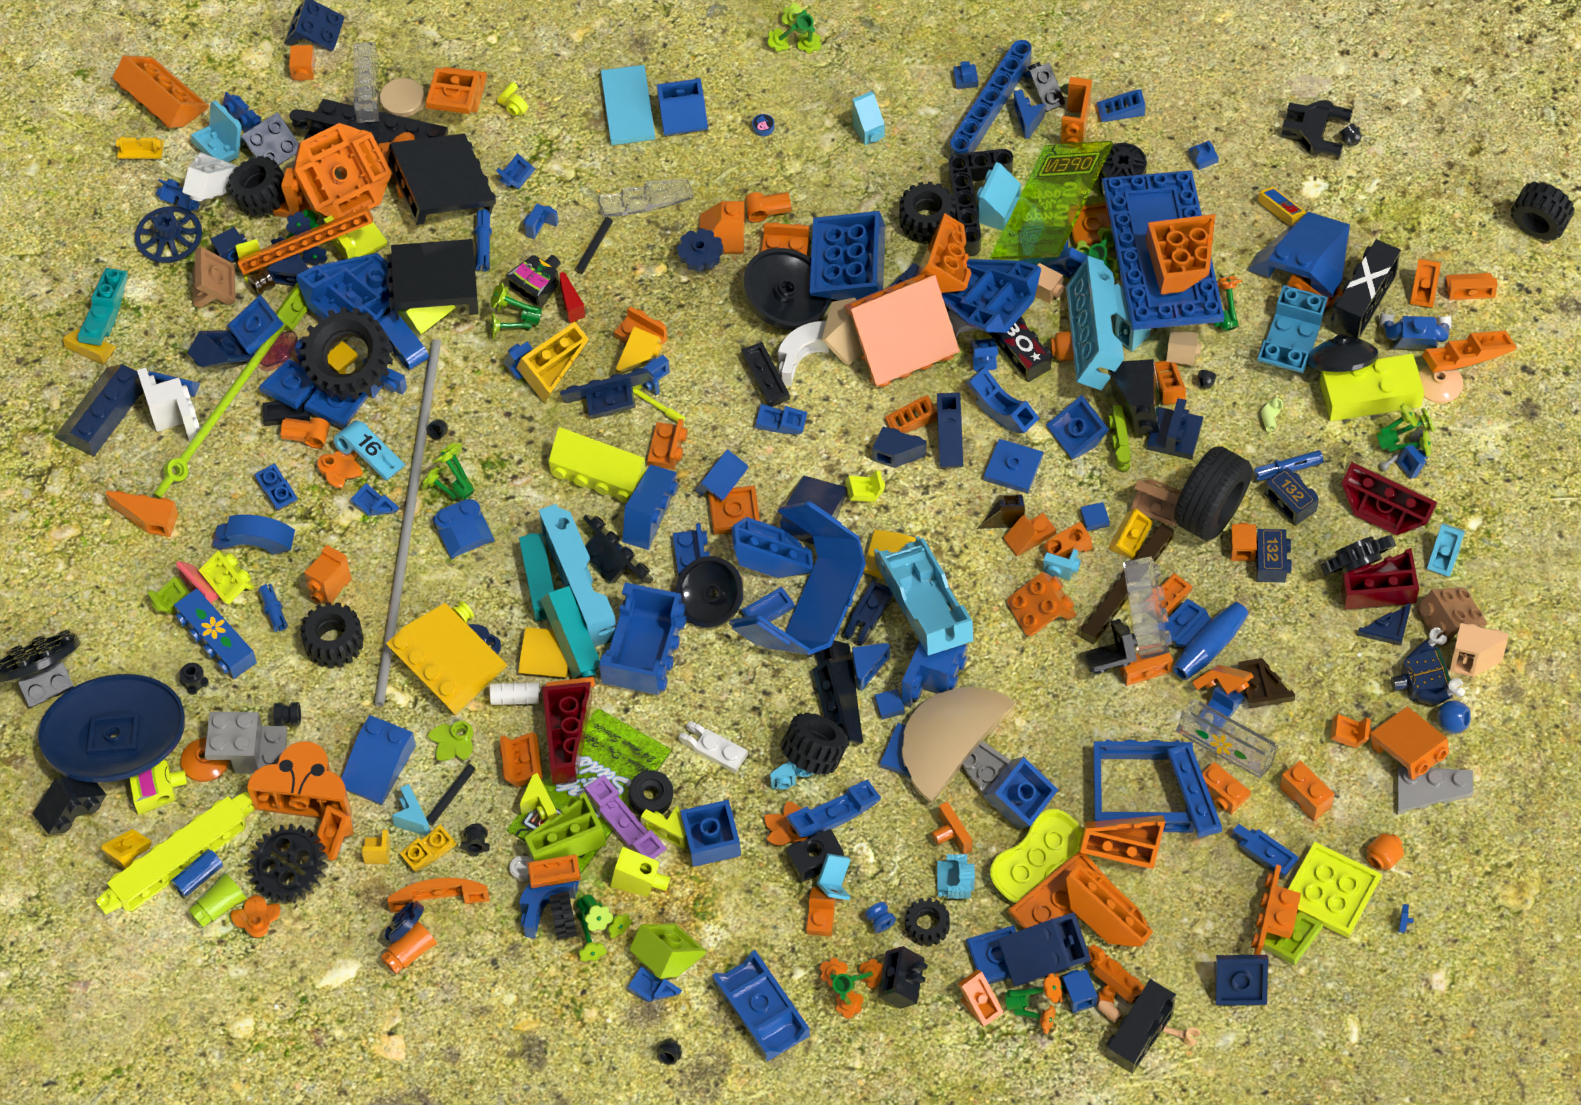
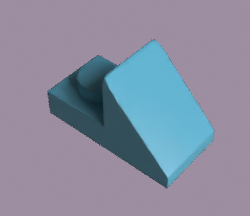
(1446, 549)
(411, 816)

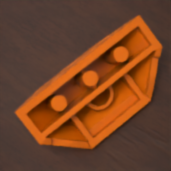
(1106, 908)

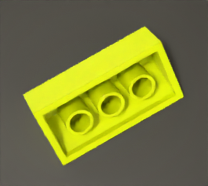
(595, 465)

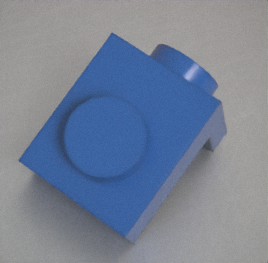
(516, 172)
(539, 215)
(515, 354)
(658, 368)

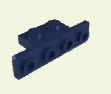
(610, 394)

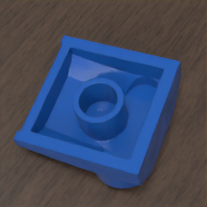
(462, 527)

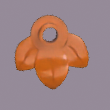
(340, 468)
(780, 827)
(255, 916)

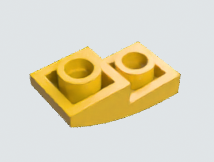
(429, 849)

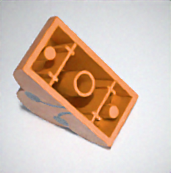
(298, 784)

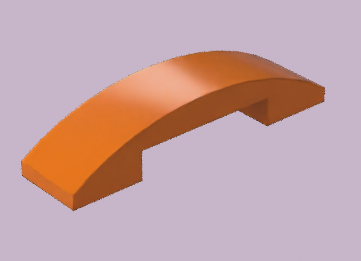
(439, 888)

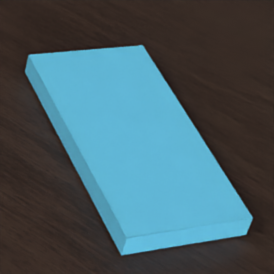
(628, 105)

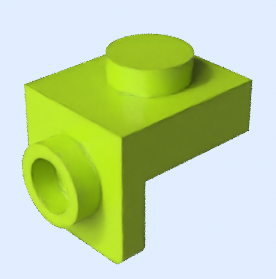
(168, 595)

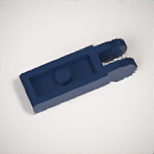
(869, 610)

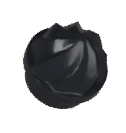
(1351, 135)
(669, 1051)

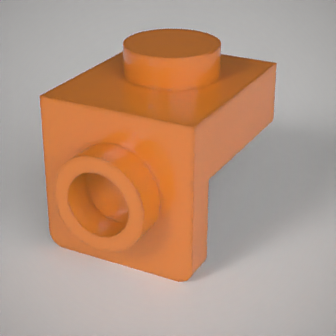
(1350, 731)

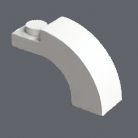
(797, 345)

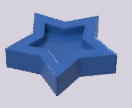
(1404, 918)

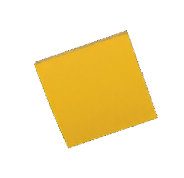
(884, 541)
(542, 654)

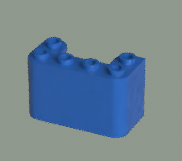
(644, 640)

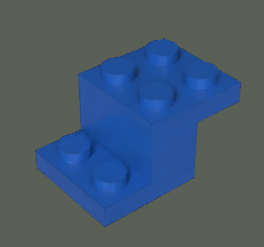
(932, 672)

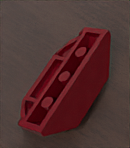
(1386, 501)

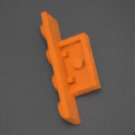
(1278, 913)

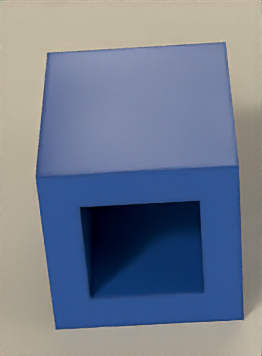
(1079, 990)

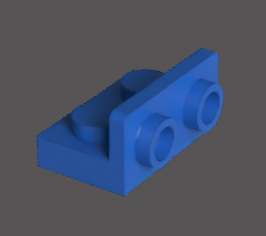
(689, 546)

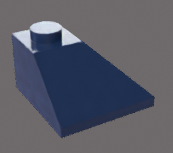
(217, 349)

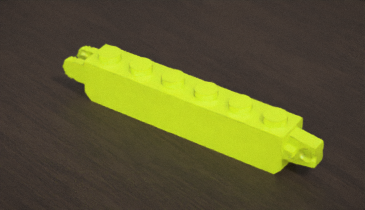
(167, 859)

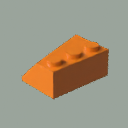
(1180, 251)

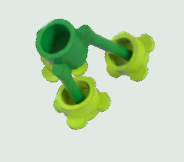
(1100, 250)

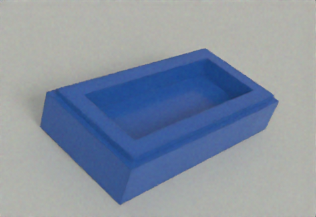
(771, 605)

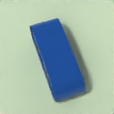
(404, 341)

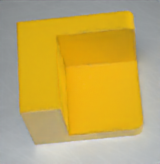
(341, 357)
(377, 849)

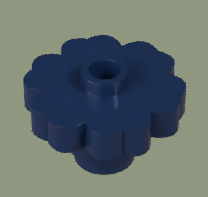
(700, 250)

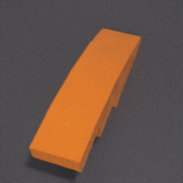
(1468, 352)

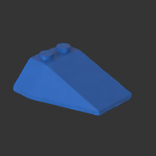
(1309, 248)
(347, 283)
(995, 294)

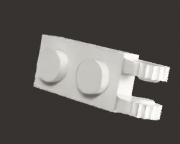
(714, 747)

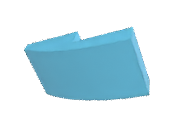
(785, 775)

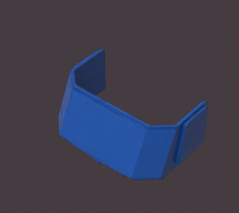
(825, 593)

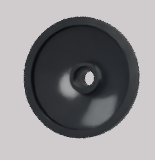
(1342, 354)
(697, 587)

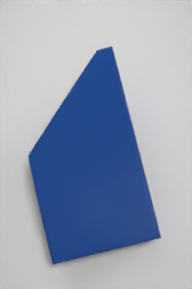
(372, 503)
(650, 987)

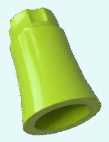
(217, 901)

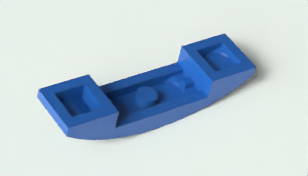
(835, 812)

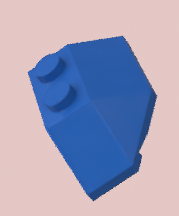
(769, 549)

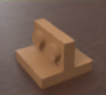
(212, 279)
(1156, 500)

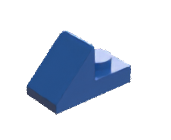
(1028, 115)
(984, 353)
(393, 382)
(1224, 702)

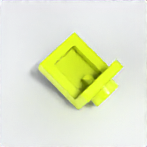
(865, 488)

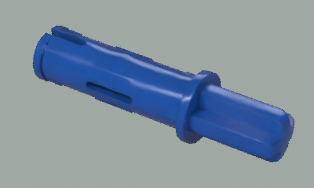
(483, 234)
(1272, 469)

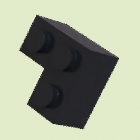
(65, 801)

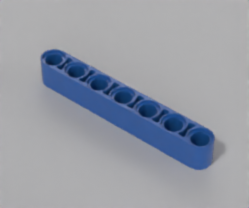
(992, 98)

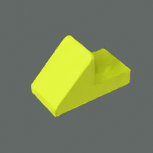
(537, 798)
(669, 829)

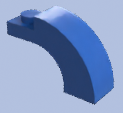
(999, 405)
(254, 531)
(536, 899)

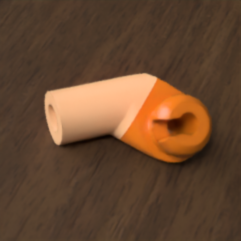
(1106, 1004)

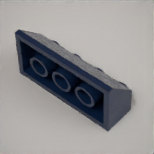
(101, 409)

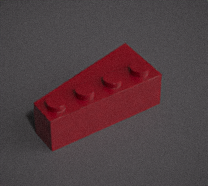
(567, 719)

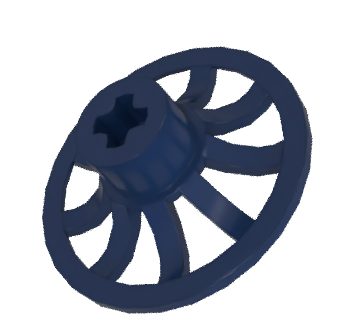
(168, 229)

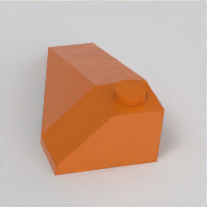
(947, 256)

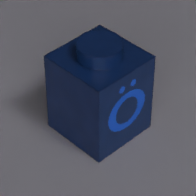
(225, 242)

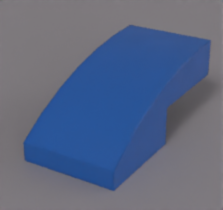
(781, 421)

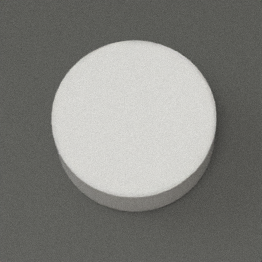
(519, 868)

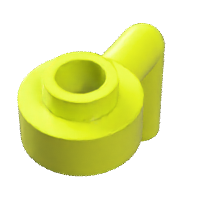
(514, 104)

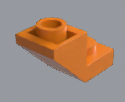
(1229, 678)

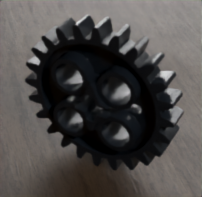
(301, 845)

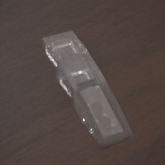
(650, 197)

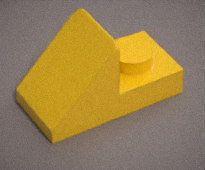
(125, 847)

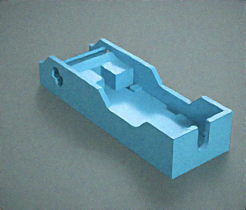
(1090, 307)
(571, 562)
(925, 596)

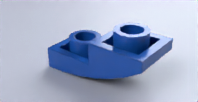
(275, 487)

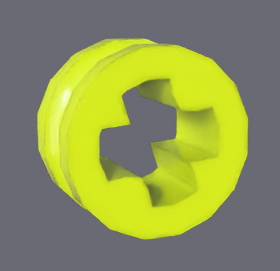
(463, 611)

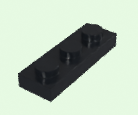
(765, 374)

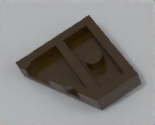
(1265, 686)

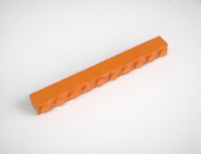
(305, 240)

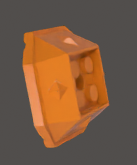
(357, 159)

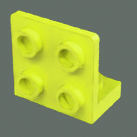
(360, 241)

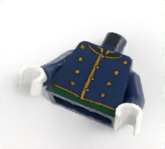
(1426, 673)

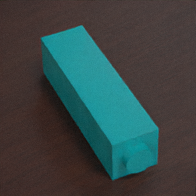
(536, 571)
(571, 633)

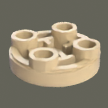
(402, 97)

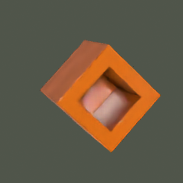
(302, 62)
(1243, 542)

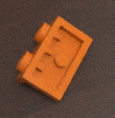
(786, 236)
(640, 320)
(666, 445)
(1225, 789)

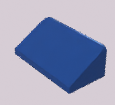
(191, 385)

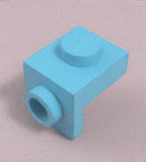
(1060, 566)

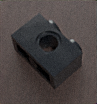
(806, 866)

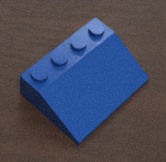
(847, 255)

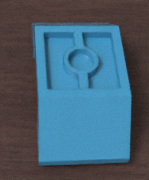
(1293, 329)

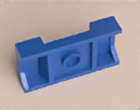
(762, 1006)

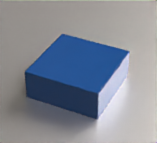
(1095, 516)
(889, 704)

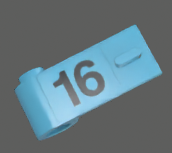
(362, 440)

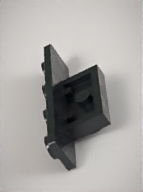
(610, 555)

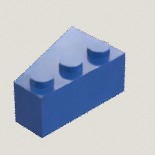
(648, 506)

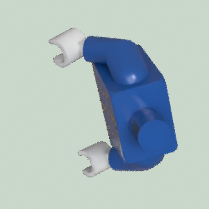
(1416, 331)

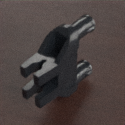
(1308, 123)

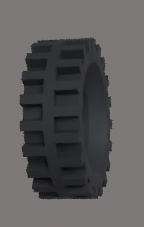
(333, 329)

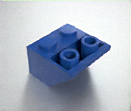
(682, 107)

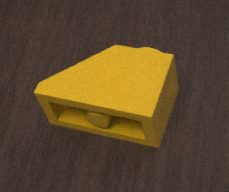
(639, 350)

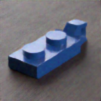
(1265, 849)

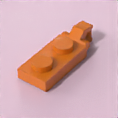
(1114, 975)

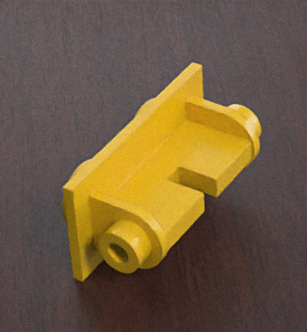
(139, 148)

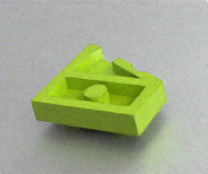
(1303, 935)

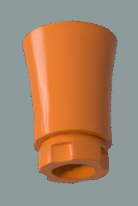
(408, 948)

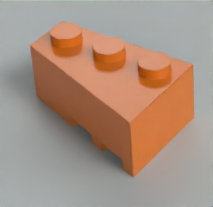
(1124, 840)

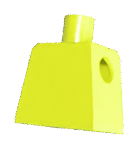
(638, 874)

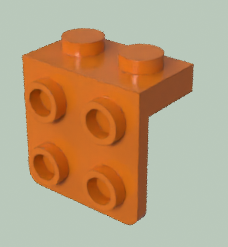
(1040, 603)

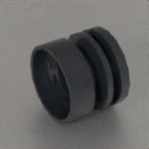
(1123, 160)

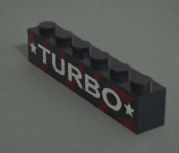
(1024, 350)

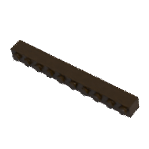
(1119, 595)

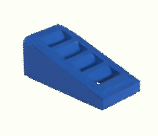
(1120, 100)

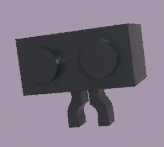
(901, 977)

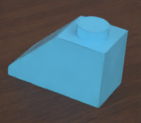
(867, 118)

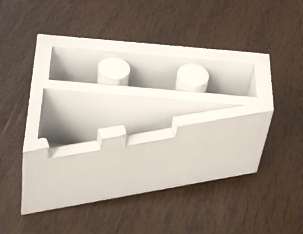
(207, 177)

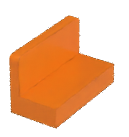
(1471, 286)
(1146, 668)

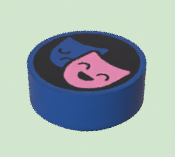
(763, 125)

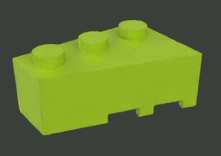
(569, 833)

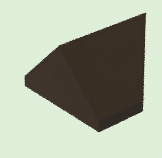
(1005, 512)

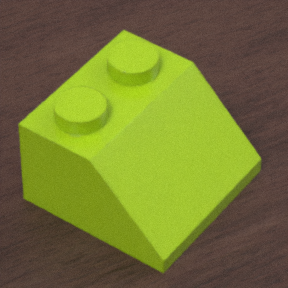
(666, 949)

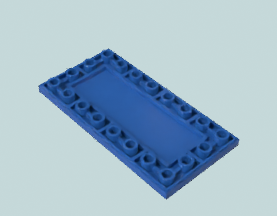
(1130, 206)

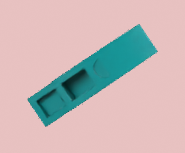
(104, 308)

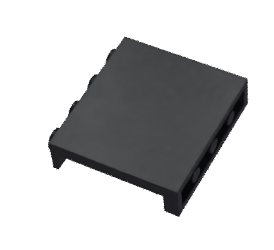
(439, 175)
(432, 275)

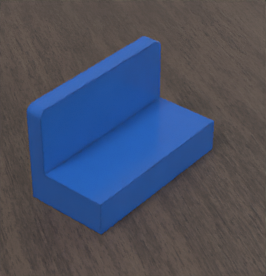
(723, 476)

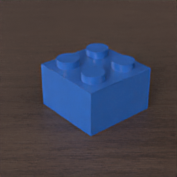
(1020, 793)
(710, 833)

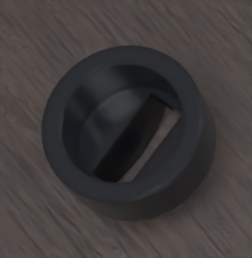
(1206, 379)
(434, 428)

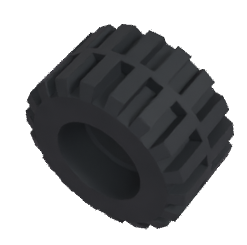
(257, 186)
(925, 198)
(1542, 211)
(327, 619)
(814, 743)

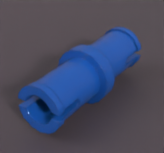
(273, 607)

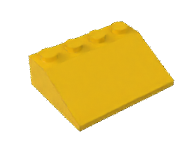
(447, 656)

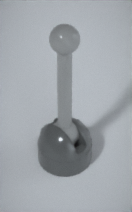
(1414, 437)

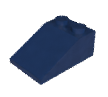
(821, 493)

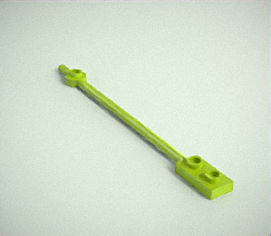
(290, 313)

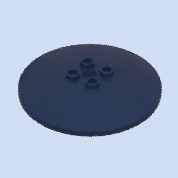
(82, 720)

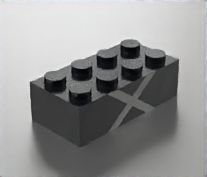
(1365, 290)

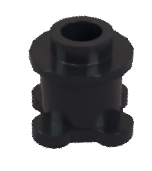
(192, 678)
(475, 840)

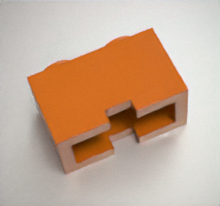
(1307, 790)

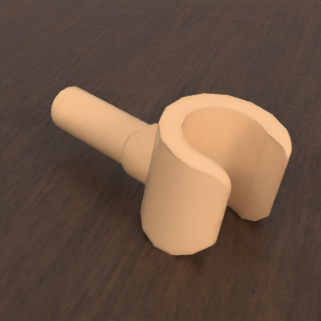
(1184, 1034)

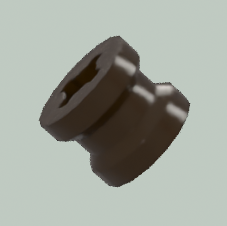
(261, 281)

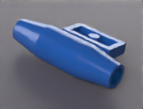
(1201, 635)

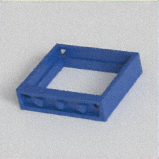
(1131, 749)

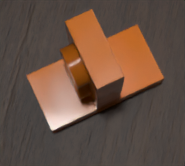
(294, 196)

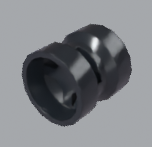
(285, 714)

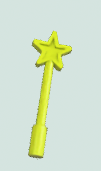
(669, 412)

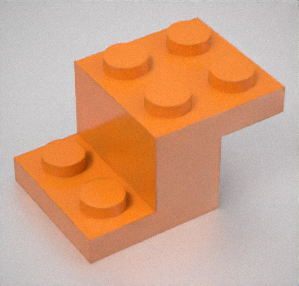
(456, 90)

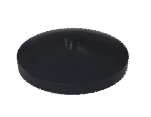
(779, 289)

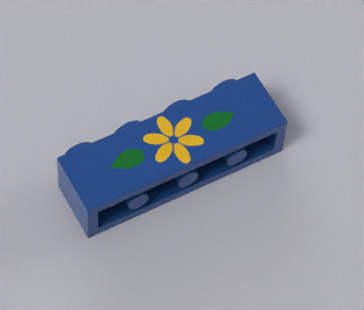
(215, 634)

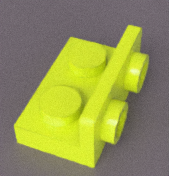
(226, 576)

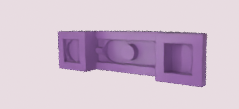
(622, 820)

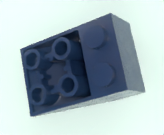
(1044, 949)

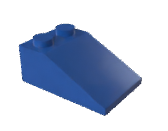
(377, 759)

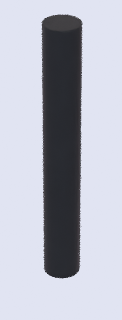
(592, 248)
(450, 794)

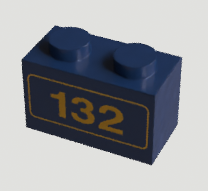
(1291, 496)
(1272, 555)

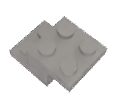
(244, 740)

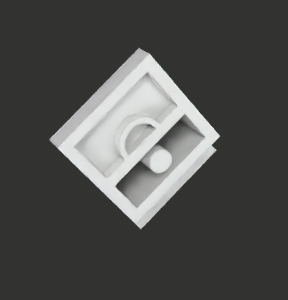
(169, 404)

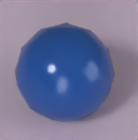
(1453, 717)

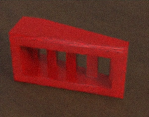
(573, 303)

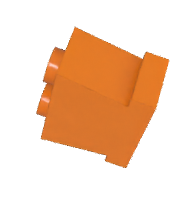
(327, 575)

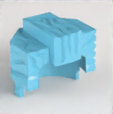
(955, 877)

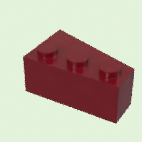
(1382, 584)

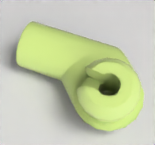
(1269, 413)

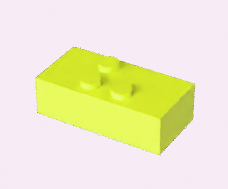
(1373, 388)

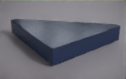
(1388, 628)

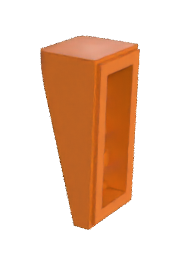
(1170, 382)
(918, 406)

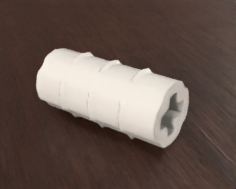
(515, 693)

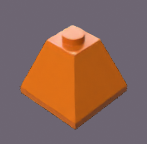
(727, 223)

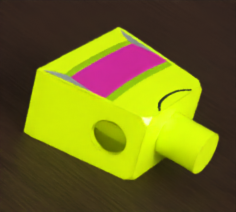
(156, 787)

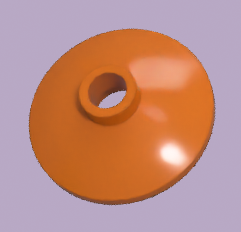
(199, 768)

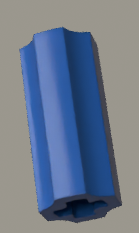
(197, 873)

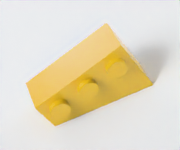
(552, 359)

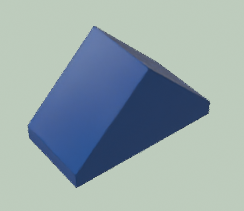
(868, 661)

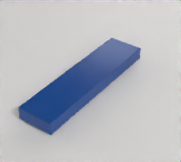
(1194, 790)

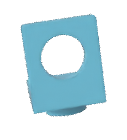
(833, 876)

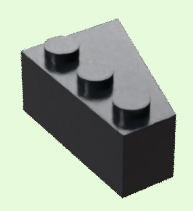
(1141, 1026)

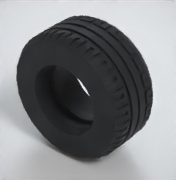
(1213, 493)

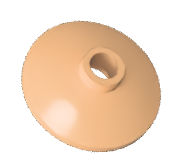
(1441, 390)

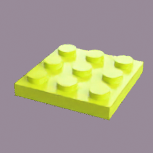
(1334, 888)

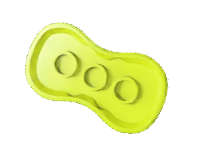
(1048, 845)

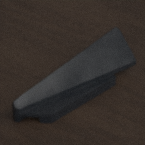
(837, 689)

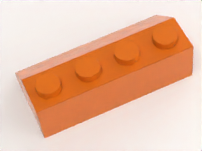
(159, 90)

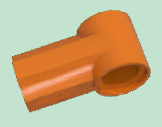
(762, 206)
(311, 432)

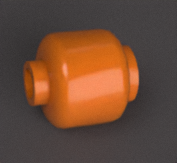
(1062, 346)
(1385, 851)

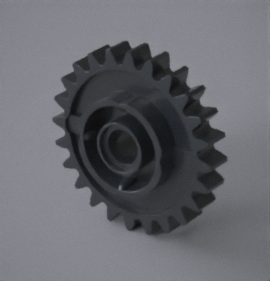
(1358, 555)

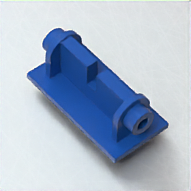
(238, 110)
(170, 192)

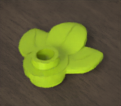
(450, 743)

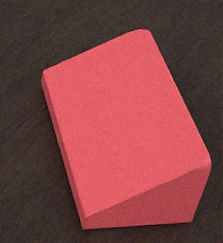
(195, 580)

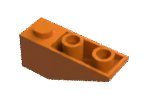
(148, 513)

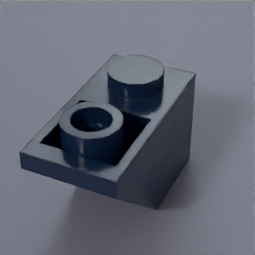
(897, 448)

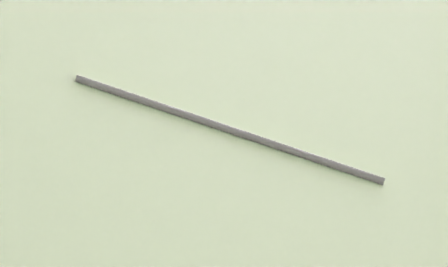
(407, 522)

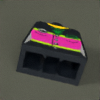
(535, 279)

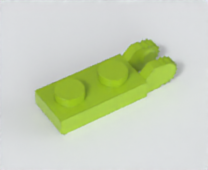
(1120, 439)

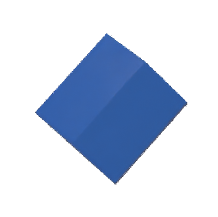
(1078, 428)

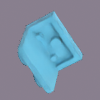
(222, 135)

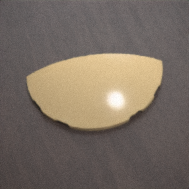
(947, 732)

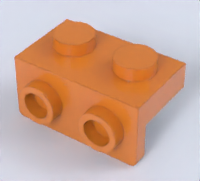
(520, 758)

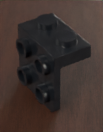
(1112, 655)

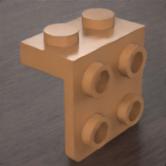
(1448, 609)

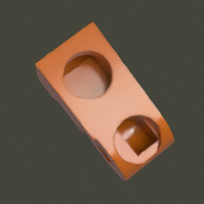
(1072, 538)

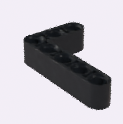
(973, 168)

